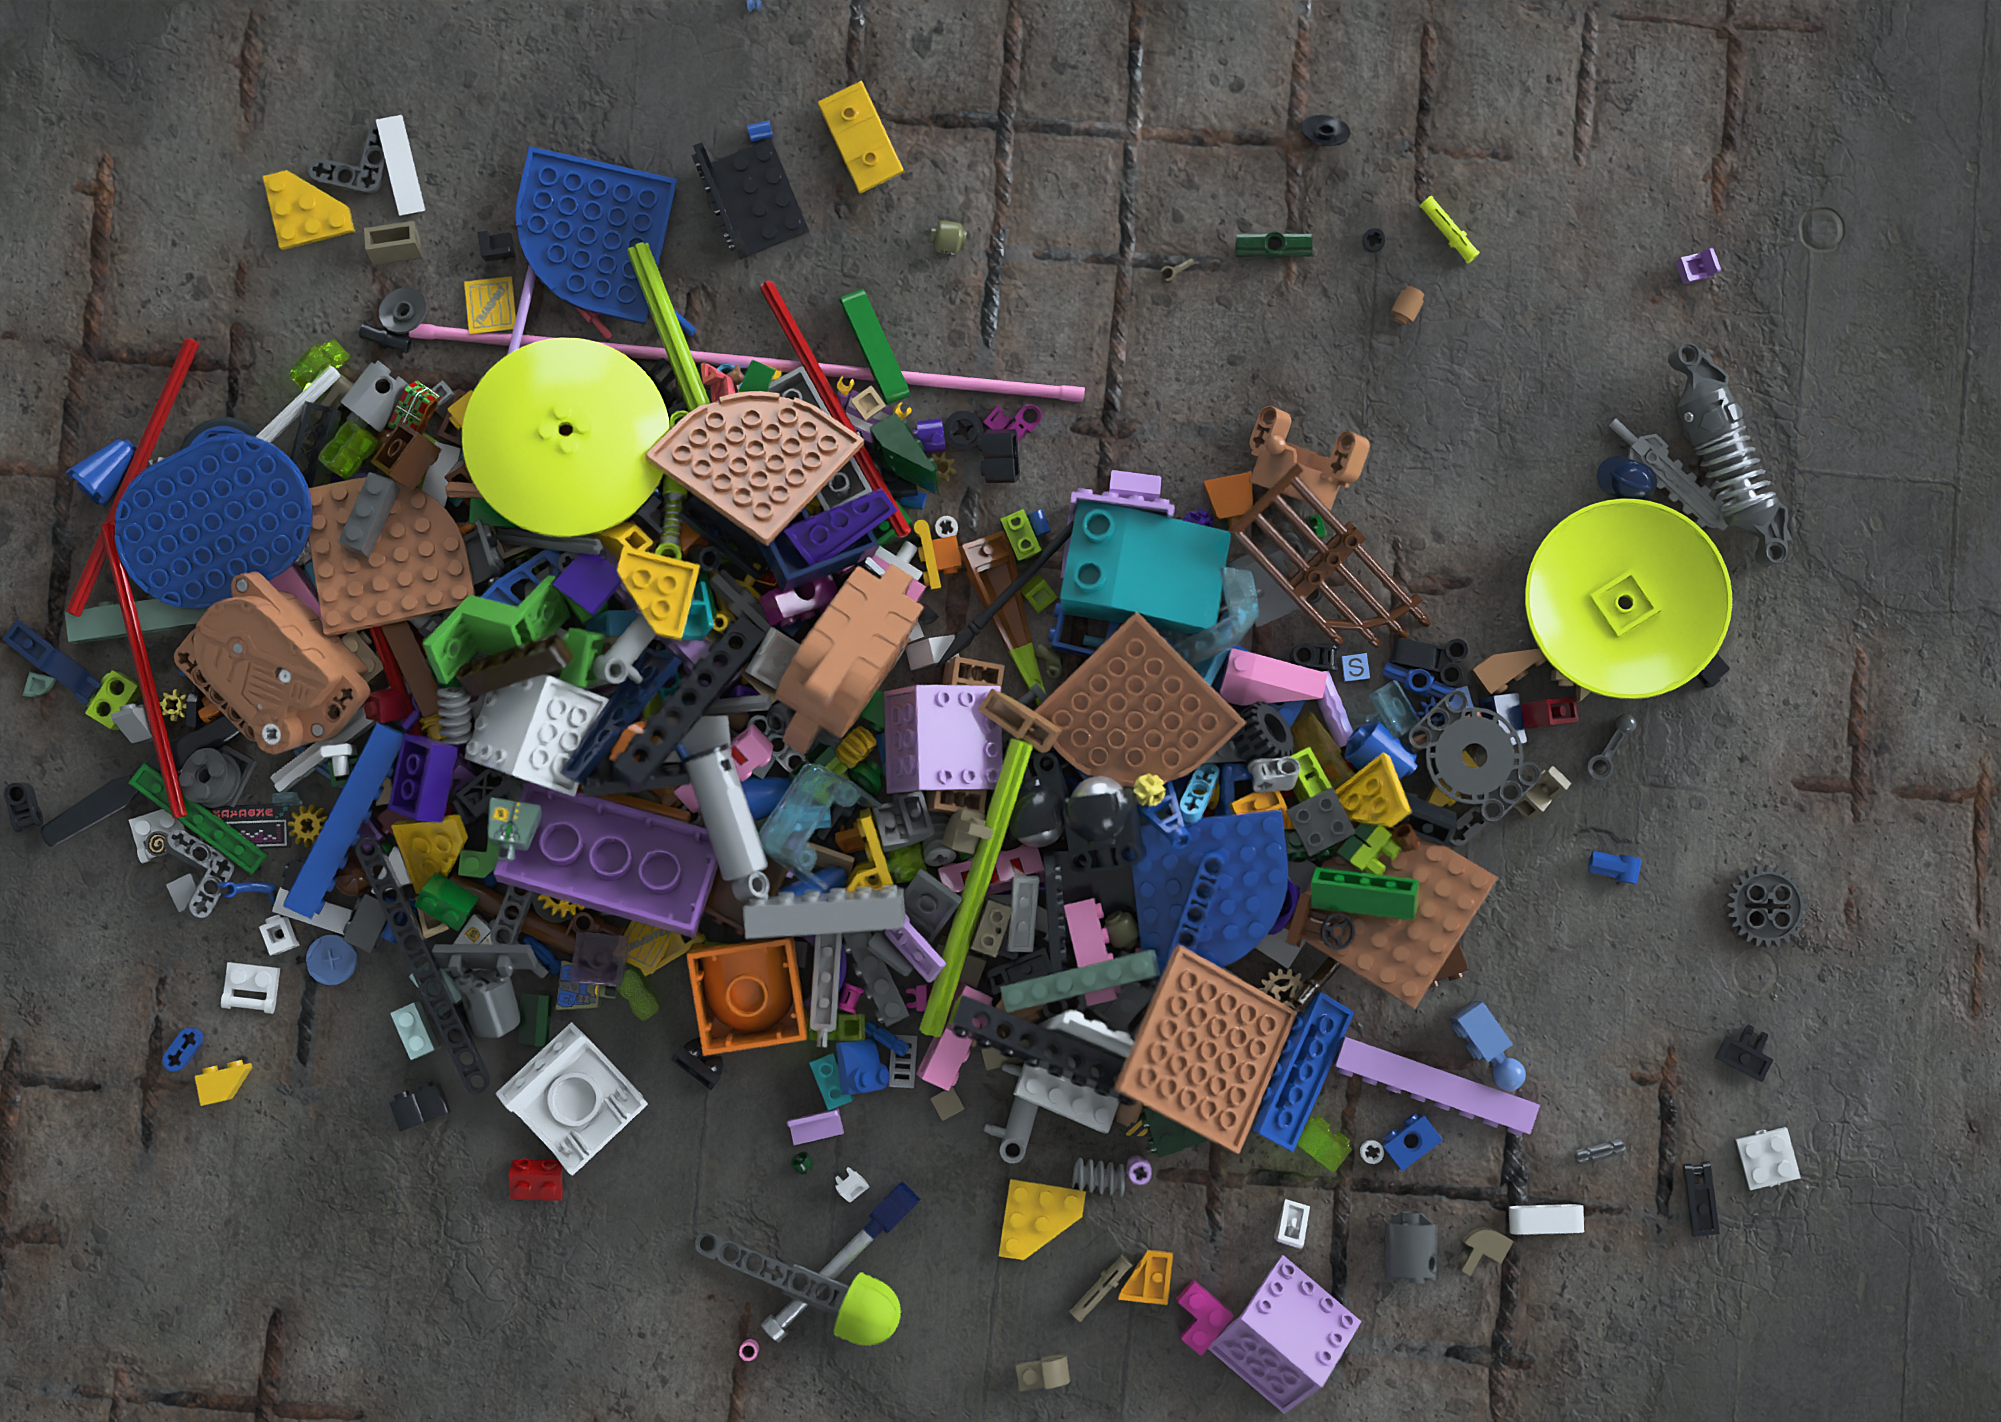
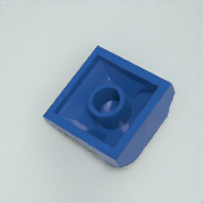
(860, 1067)

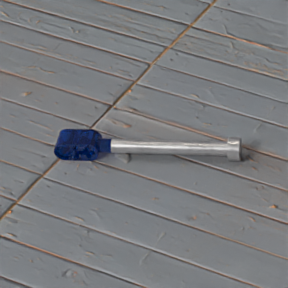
(883, 1218)

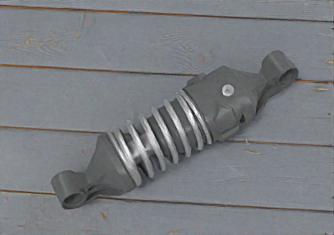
(1716, 428)

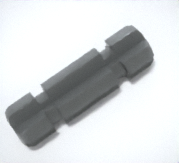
(1599, 1152)

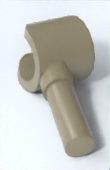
(1177, 269)

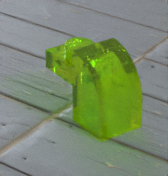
(316, 361)
(848, 1028)

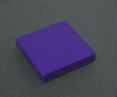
(588, 582)

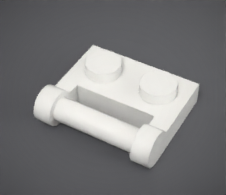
(149, 823)
(250, 978)

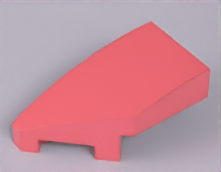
(718, 381)

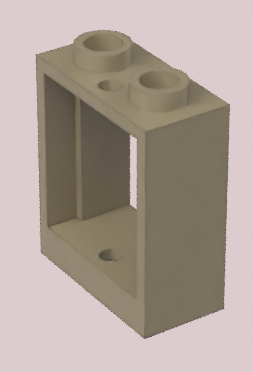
(991, 918)

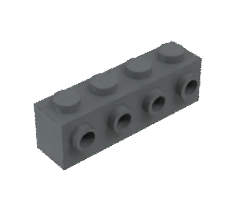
(878, 978)

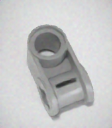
(1275, 774)

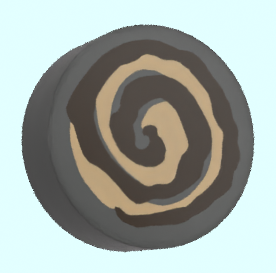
(155, 845)

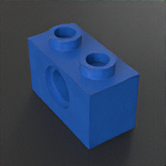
(1425, 1140)

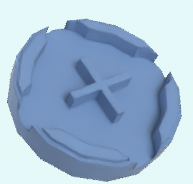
(331, 960)

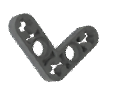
(358, 174)
(208, 866)

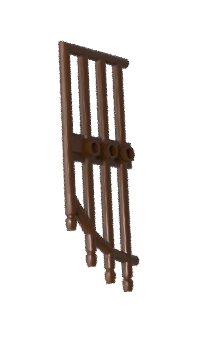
(1323, 563)

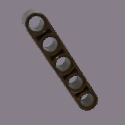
(514, 665)

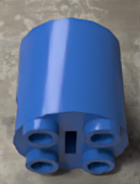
(1372, 740)

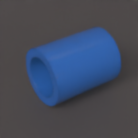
(760, 131)
(1038, 523)

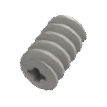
(456, 715)
(933, 851)
(1099, 1176)

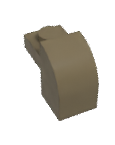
(1542, 793)
(964, 831)
(1480, 1242)
(1045, 1373)

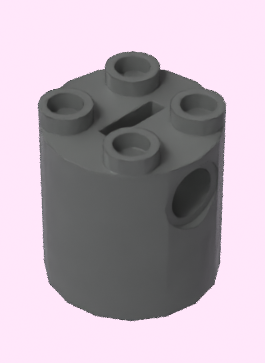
(489, 1003)
(1410, 1248)

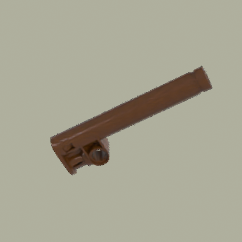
(554, 934)

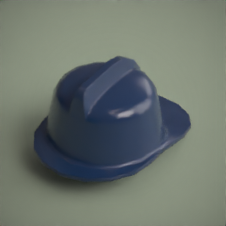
(1626, 478)

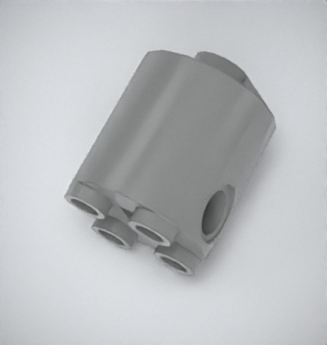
(367, 403)

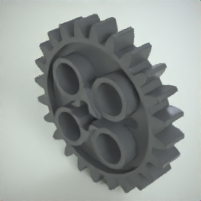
(1767, 883)

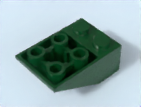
(903, 453)

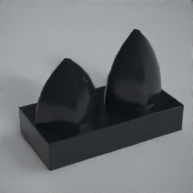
(689, 1059)

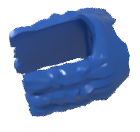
(1227, 776)

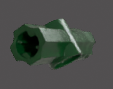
(1290, 245)

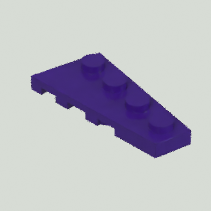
(835, 529)

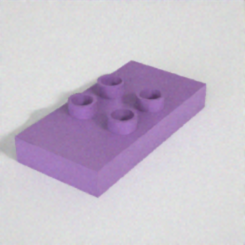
(615, 860)

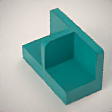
(699, 616)

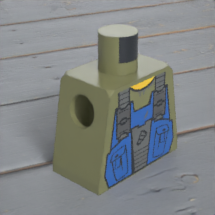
(580, 995)

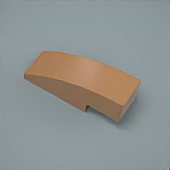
(1020, 720)

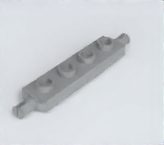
(825, 985)

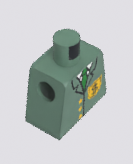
(512, 826)

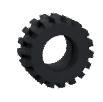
(1263, 734)

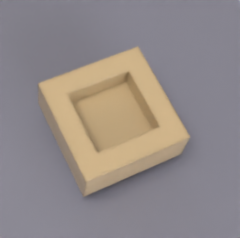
(868, 403)

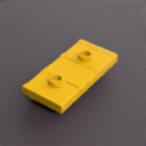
(860, 137)

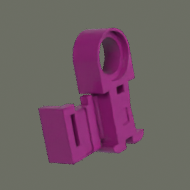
(1004, 422)

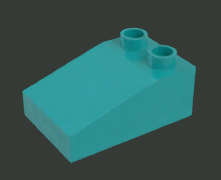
(1145, 565)

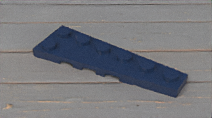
(620, 712)

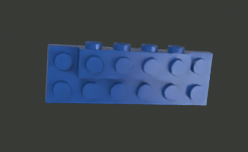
(1302, 1070)

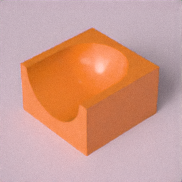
(747, 994)

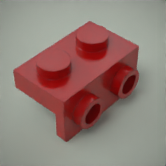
(536, 1179)

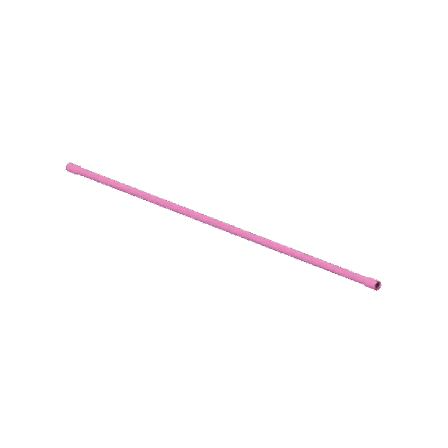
(1063, 392)

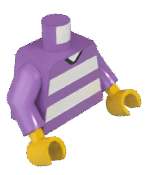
(860, 425)

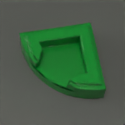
(1317, 526)

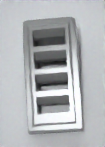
(904, 1083)

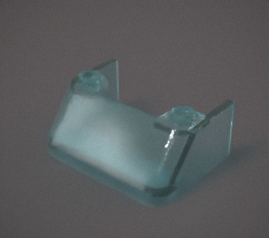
(1242, 611)
(800, 813)

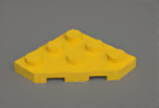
(303, 211)
(659, 588)
(1374, 794)
(429, 847)
(1036, 1216)

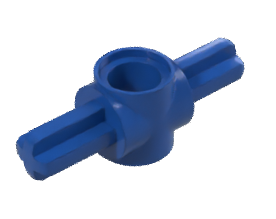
(1405, 677)

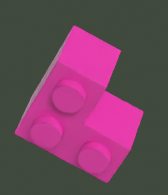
(1208, 1319)

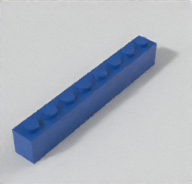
(344, 820)

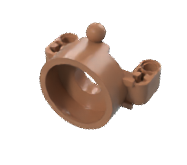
(1320, 473)

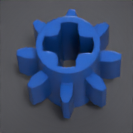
(1425, 710)

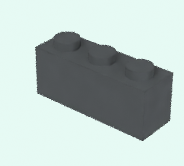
(369, 515)

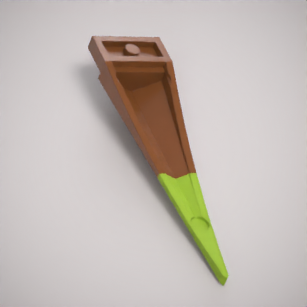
(991, 571)

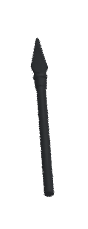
(973, 629)

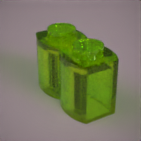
(348, 449)
(641, 999)
(1323, 1144)

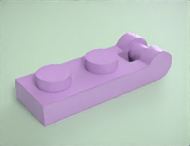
(916, 950)

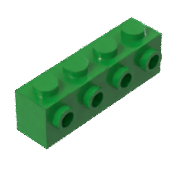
(1364, 893)

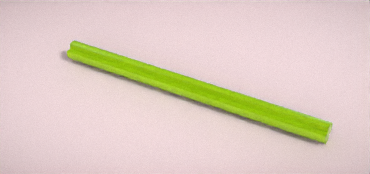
(668, 326)
(976, 887)

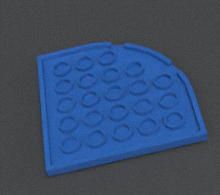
(581, 220)
(1245, 899)

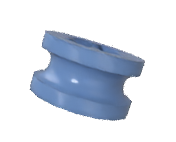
(753, 4)

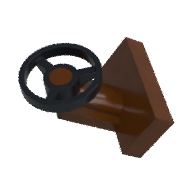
(1318, 926)

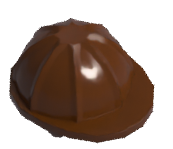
(353, 879)

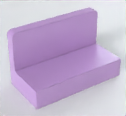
(1135, 484)
(815, 1126)

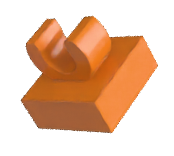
(210, 711)
(850, 840)

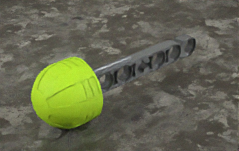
(864, 1311)

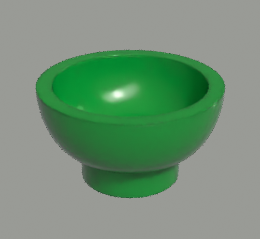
(868, 776)

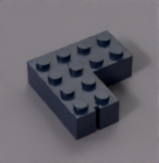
(793, 570)

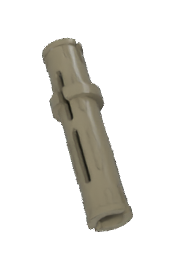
(1122, 1264)

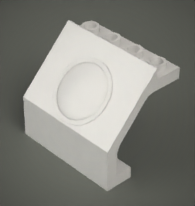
(572, 1098)

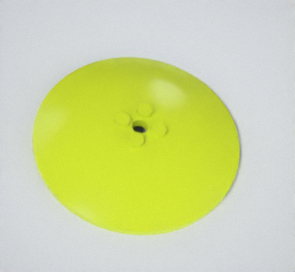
(554, 480)
(1637, 553)

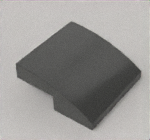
(903, 821)

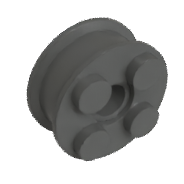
(210, 778)

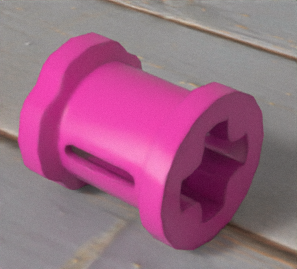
(850, 997)

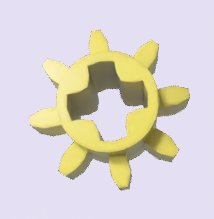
(167, 705)
(1149, 790)

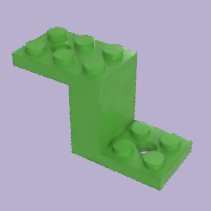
(494, 627)

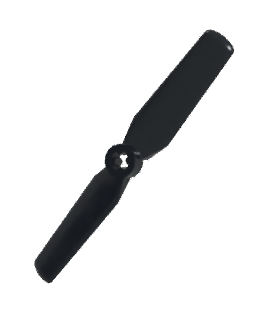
(119, 792)

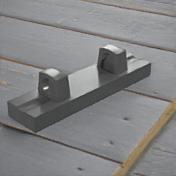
(499, 957)

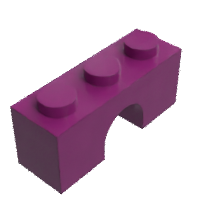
(787, 606)

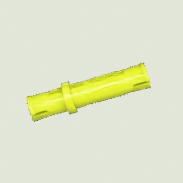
(1456, 238)

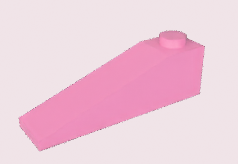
(1260, 678)

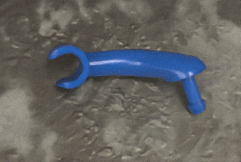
(249, 887)

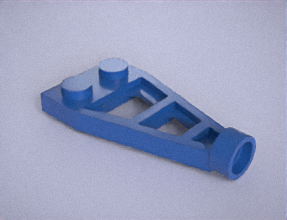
(501, 591)
(1172, 827)

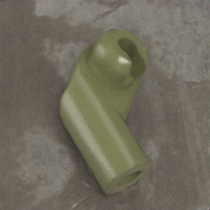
(1052, 660)

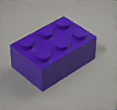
(423, 778)

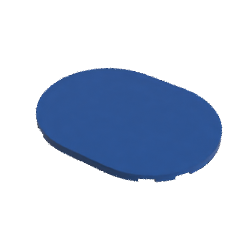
(210, 516)

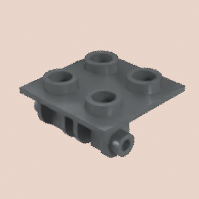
(1321, 821)

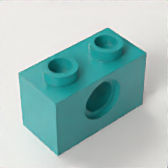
(828, 1079)

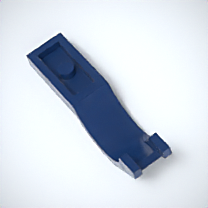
(51, 660)

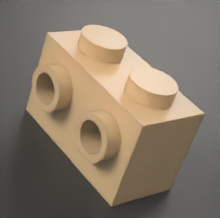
(361, 645)

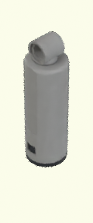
(728, 821)

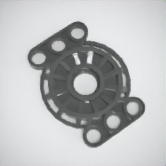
(1448, 747)

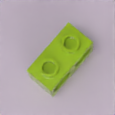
(108, 695)
(1311, 776)

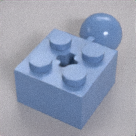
(1487, 1043)

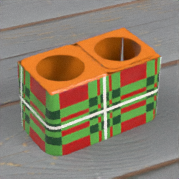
(415, 407)

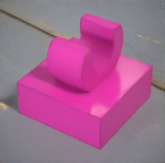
(922, 995)

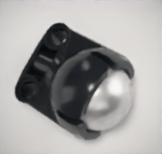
(1037, 811)
(1102, 825)

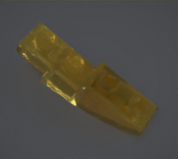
(1312, 734)

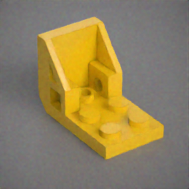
(877, 862)

